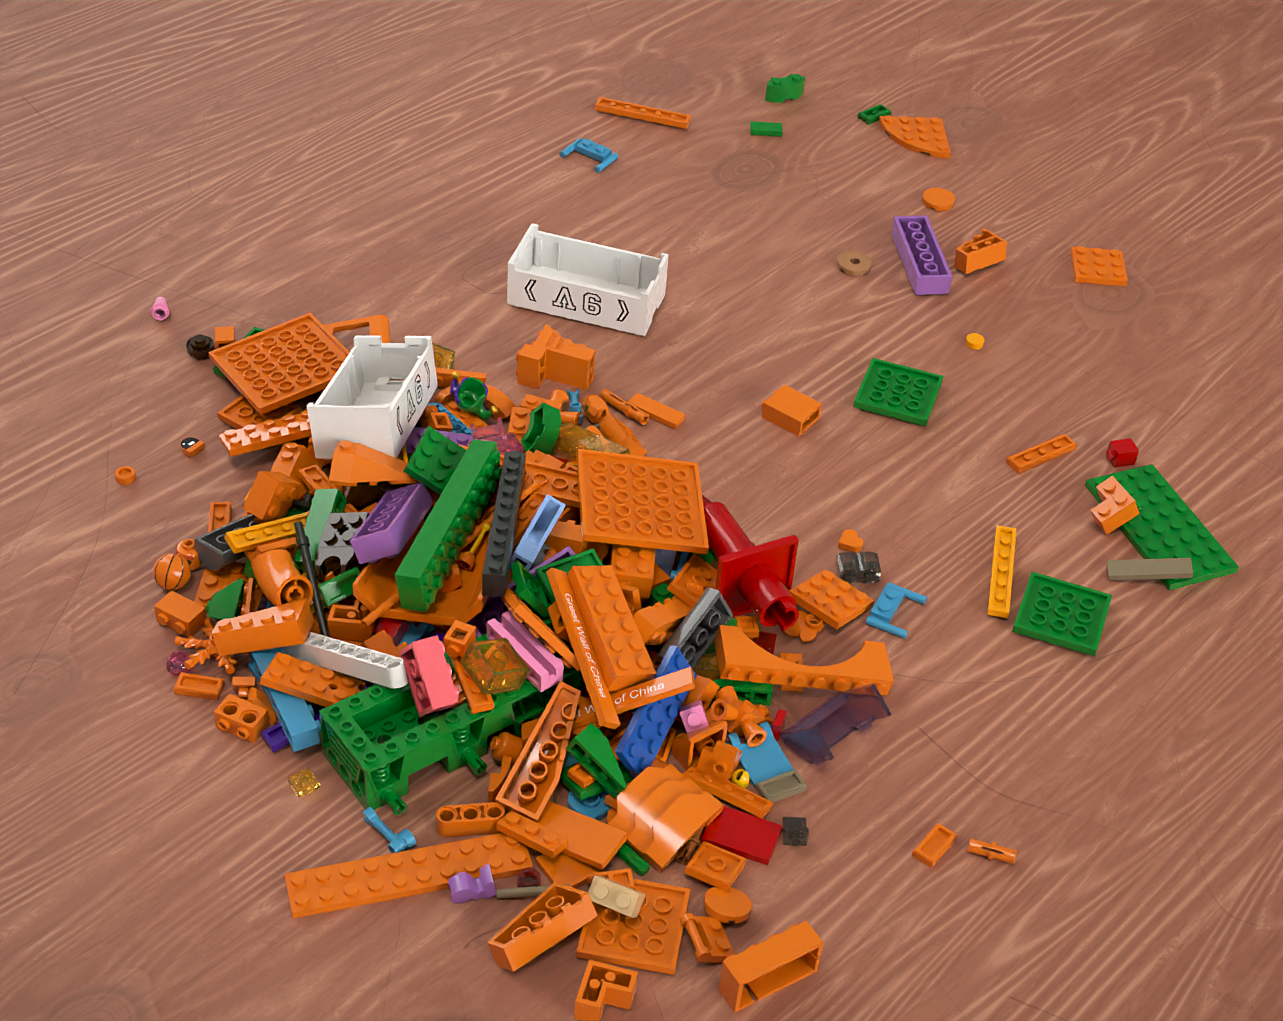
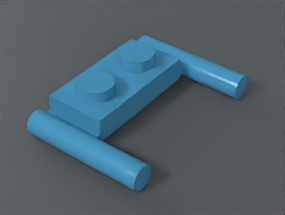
(592, 150)
(887, 606)

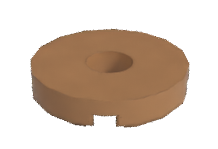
(854, 263)

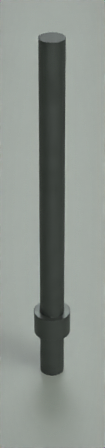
(303, 544)

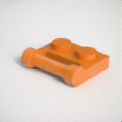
(707, 938)

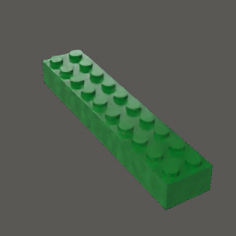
(448, 526)

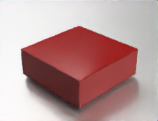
(778, 723)

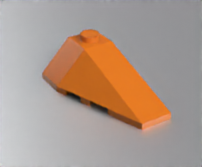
(361, 463)

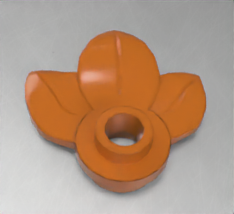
(806, 627)

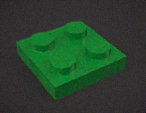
(529, 589)

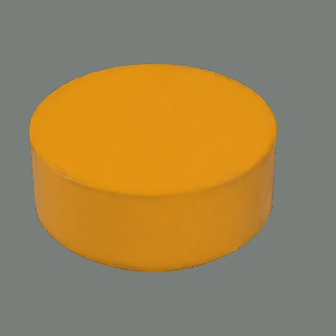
(975, 341)

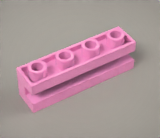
(543, 665)

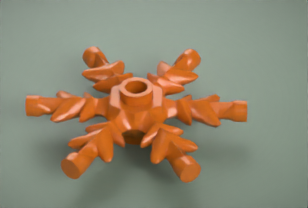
(211, 649)

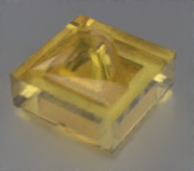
(303, 782)

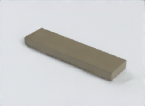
(1150, 569)

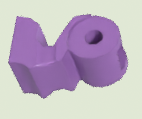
(466, 887)

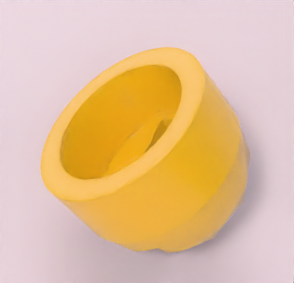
(744, 778)

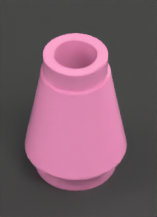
(160, 309)

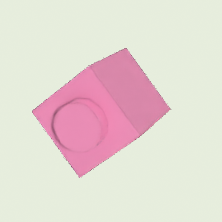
(694, 716)

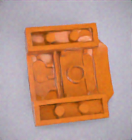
(662, 813)

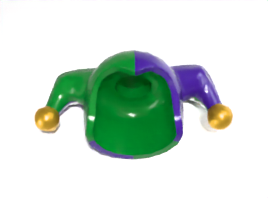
(471, 396)

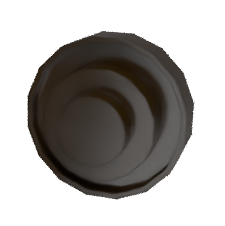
(200, 346)

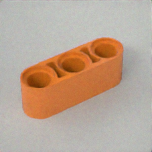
(468, 819)

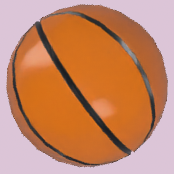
(171, 571)

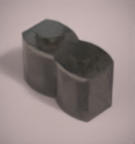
(858, 567)

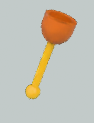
(467, 559)

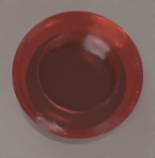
(528, 878)

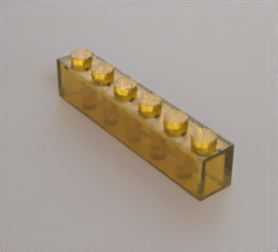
(575, 437)

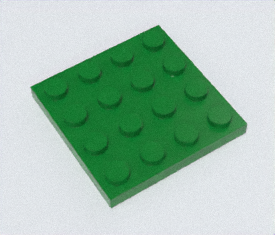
(898, 391)
(1062, 613)

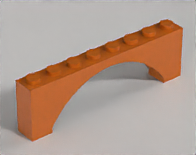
(746, 661)

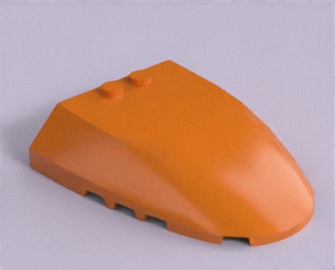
(378, 584)

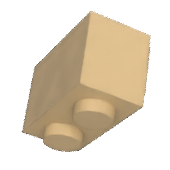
(616, 896)

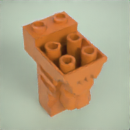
(556, 360)

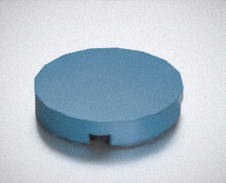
(591, 806)

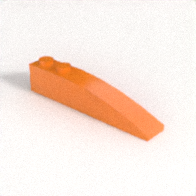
(290, 460)
(542, 757)

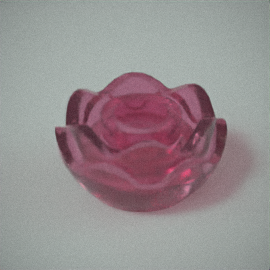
(176, 661)

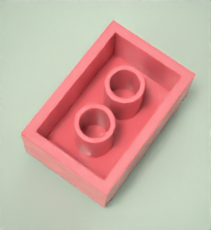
(429, 676)

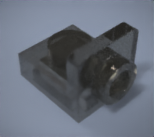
(794, 831)

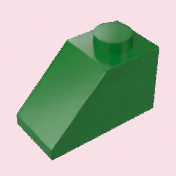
(227, 602)

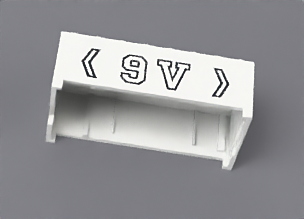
(586, 281)
(366, 400)

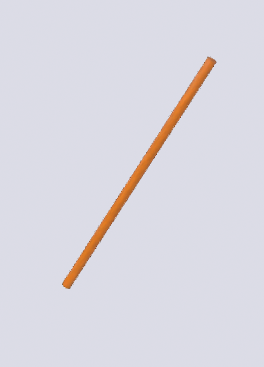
(390, 602)

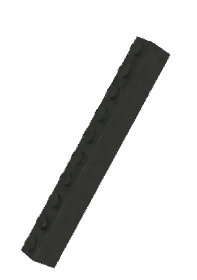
(503, 525)

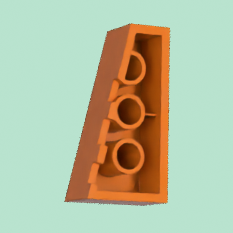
(565, 535)
(661, 620)
(264, 629)
(541, 925)

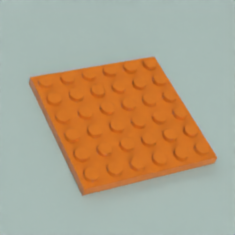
(282, 362)
(641, 501)

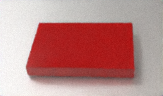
(743, 835)

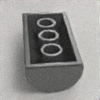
(214, 549)
(699, 627)

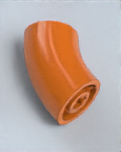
(280, 578)

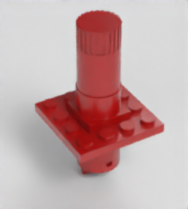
(752, 575)

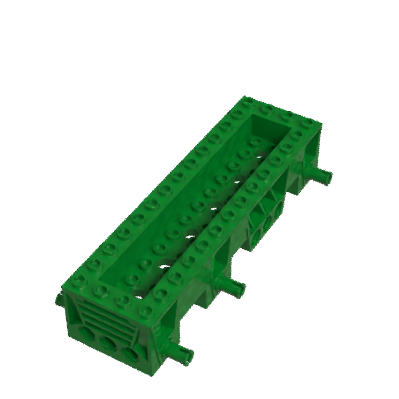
(453, 737)

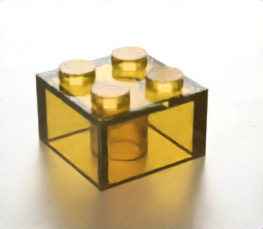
(494, 666)

